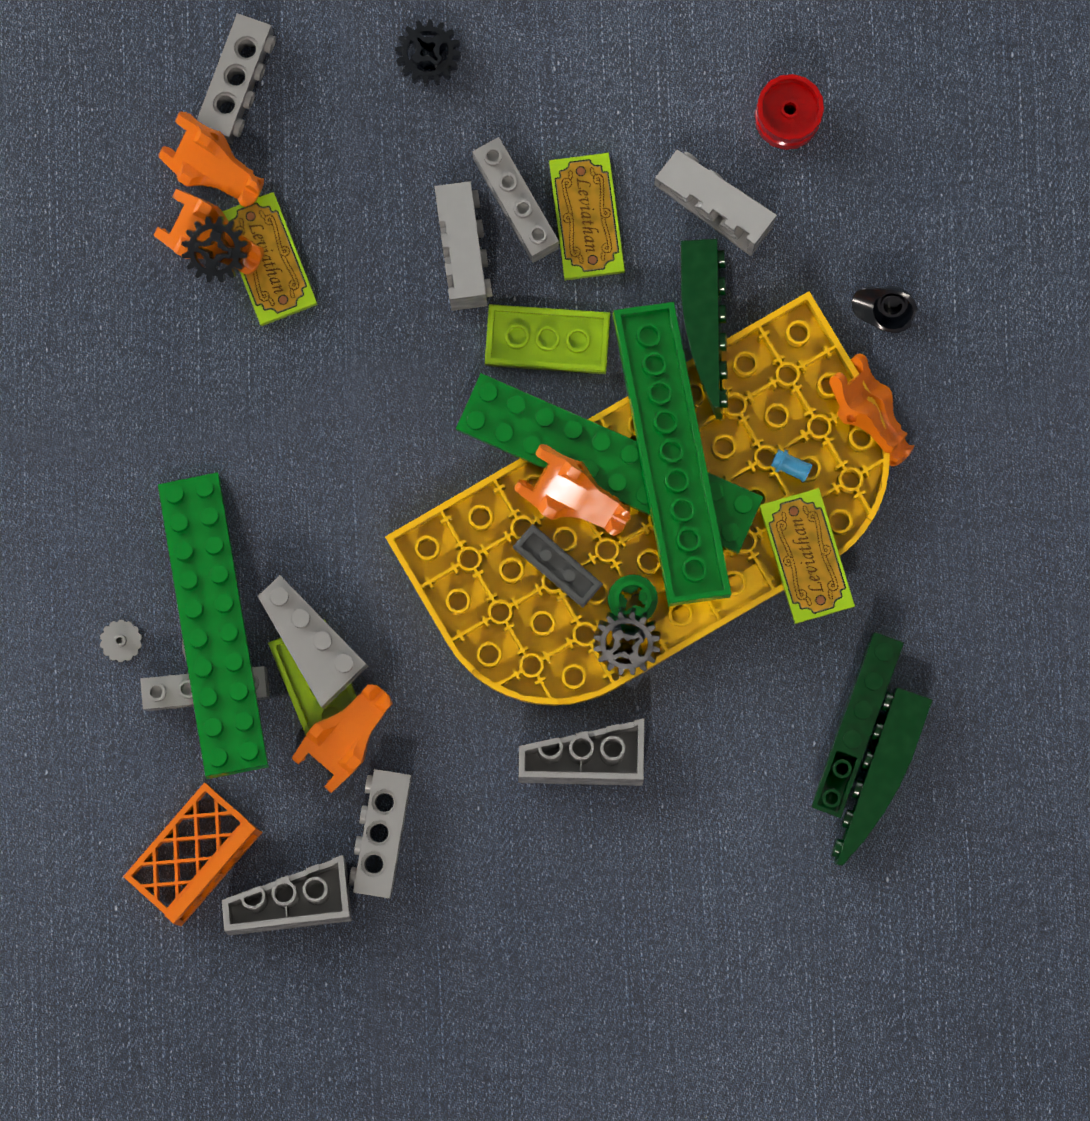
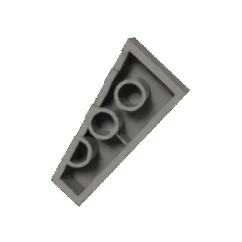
(715, 201)
(461, 245)
(315, 647)
(592, 757)
(293, 901)

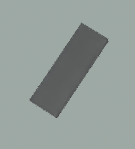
(557, 566)

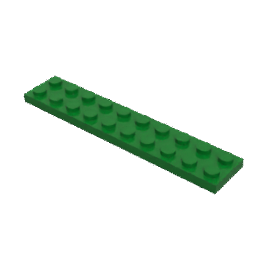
(522, 422)
(671, 454)
(213, 626)

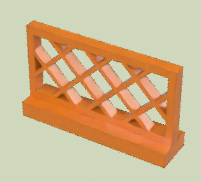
(213, 870)

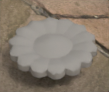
(120, 640)

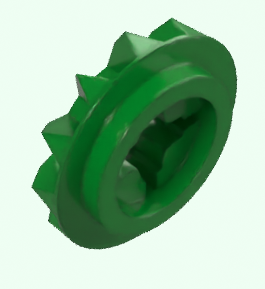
(630, 584)

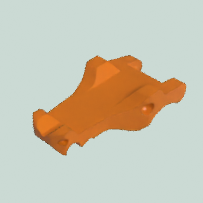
(208, 161)
(197, 210)
(860, 412)
(571, 491)
(343, 738)

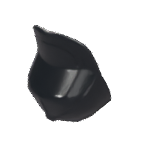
(885, 308)

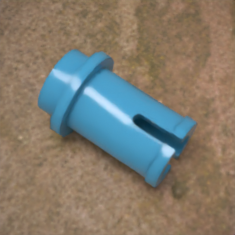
(791, 465)

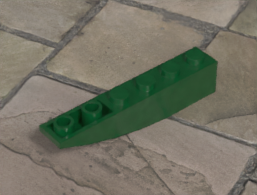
(703, 315)
(856, 724)
(884, 767)

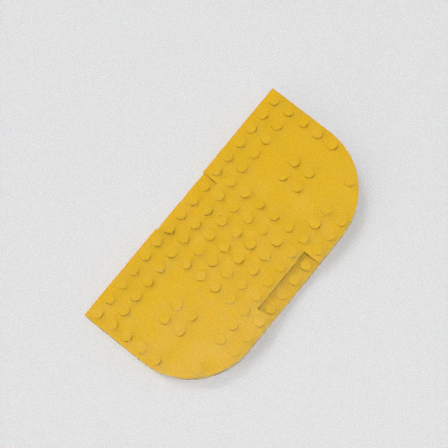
(535, 640)

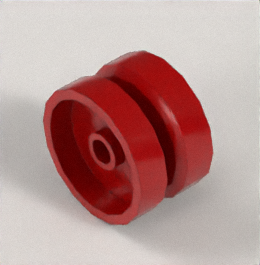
(785, 95)

